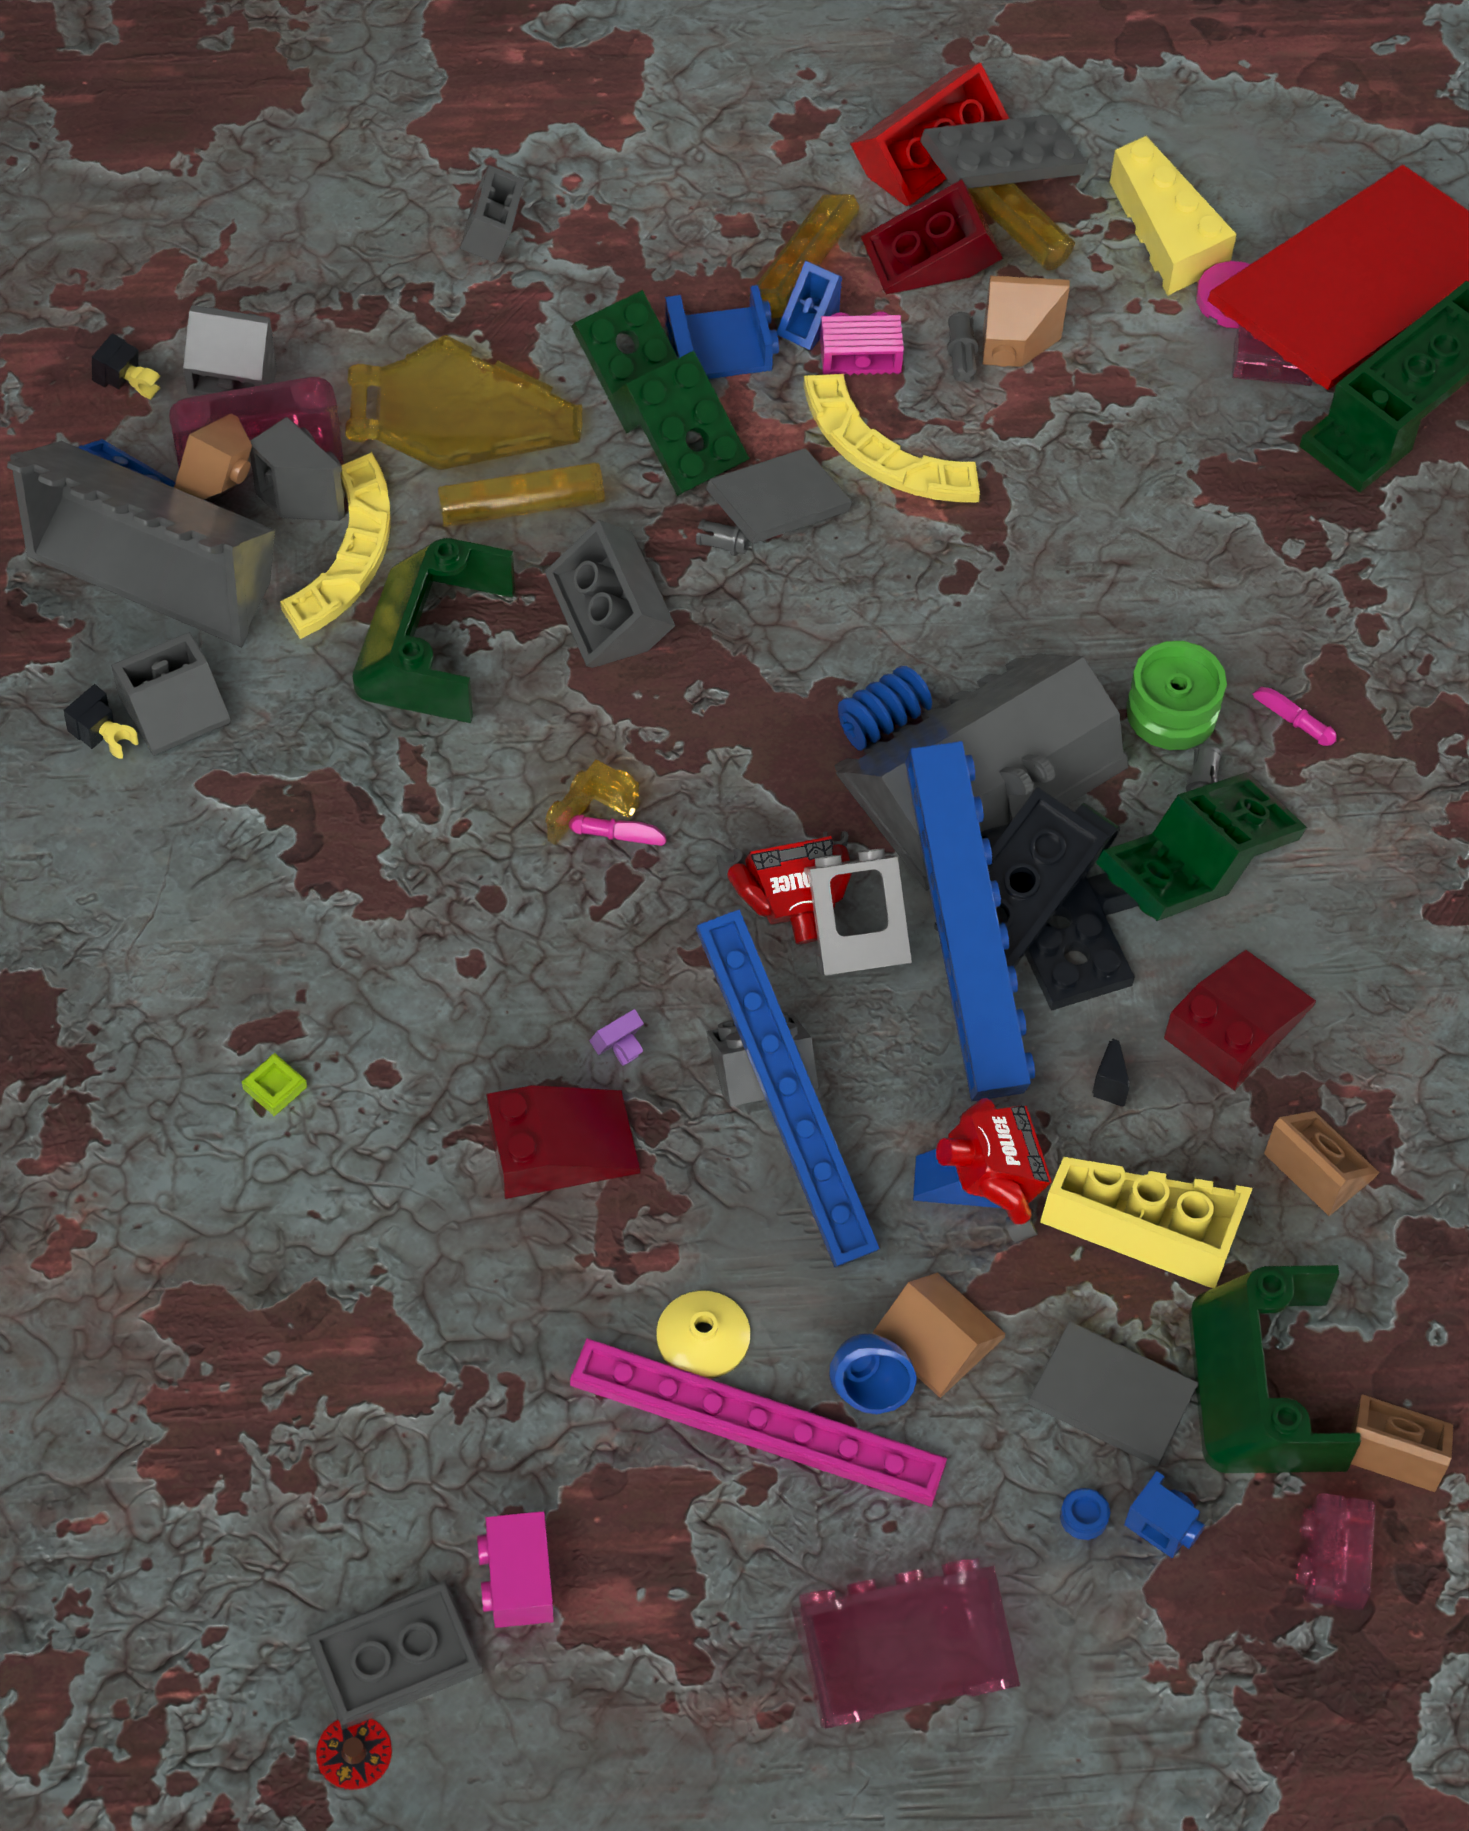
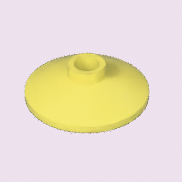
(703, 1353)

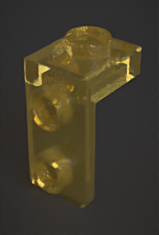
(599, 782)

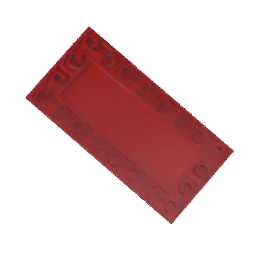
(1353, 276)

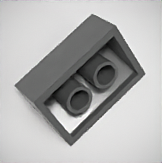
(609, 595)

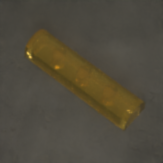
(1025, 223)
(809, 243)
(520, 494)

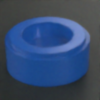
(1085, 1513)

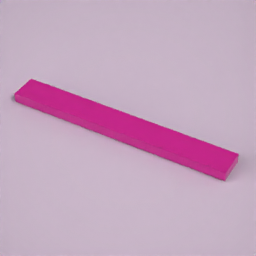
(759, 1422)

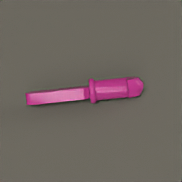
(1292, 713)
(621, 830)

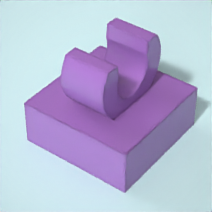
(620, 1037)

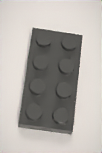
(1004, 151)

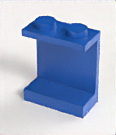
(724, 340)

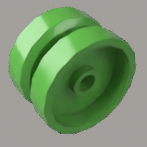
(1176, 695)

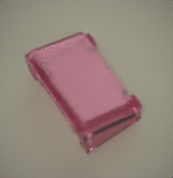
(305, 401)

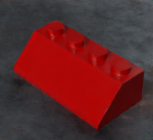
(893, 149)

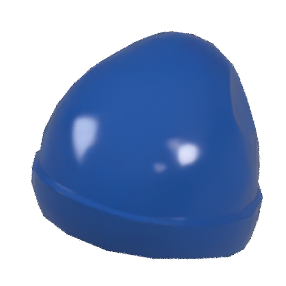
(872, 1374)

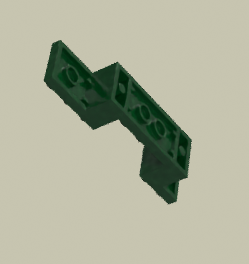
(1386, 397)

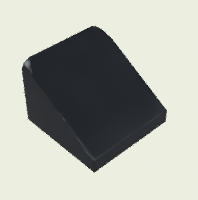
(1110, 897)
(1112, 1077)

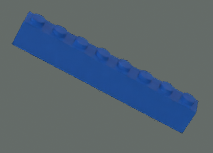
(968, 921)

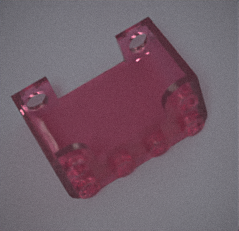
(905, 1642)

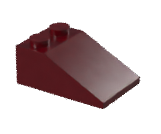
(932, 242)
(1236, 1018)
(559, 1137)

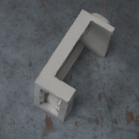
(863, 950)

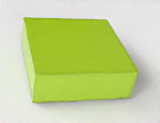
(274, 1084)

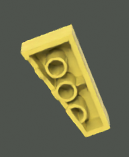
(1169, 215)
(1147, 1216)

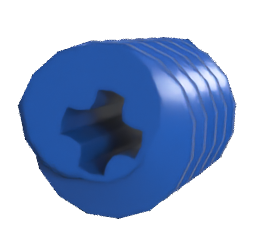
(881, 704)

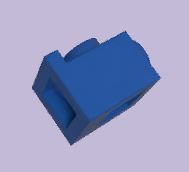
(1164, 1517)

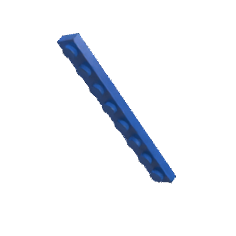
(787, 1088)

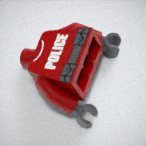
(777, 883)
(998, 1160)

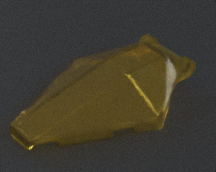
(458, 408)

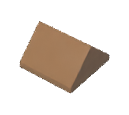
(1318, 1160)
(939, 1331)
(1402, 1443)

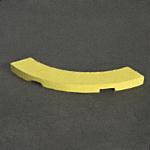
(878, 455)
(357, 556)

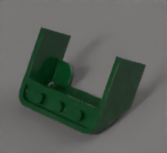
(394, 663)
(1237, 1419)

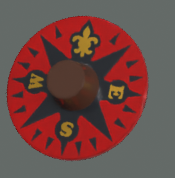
(354, 1755)

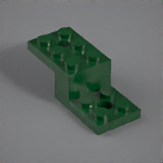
(660, 392)
(1200, 846)

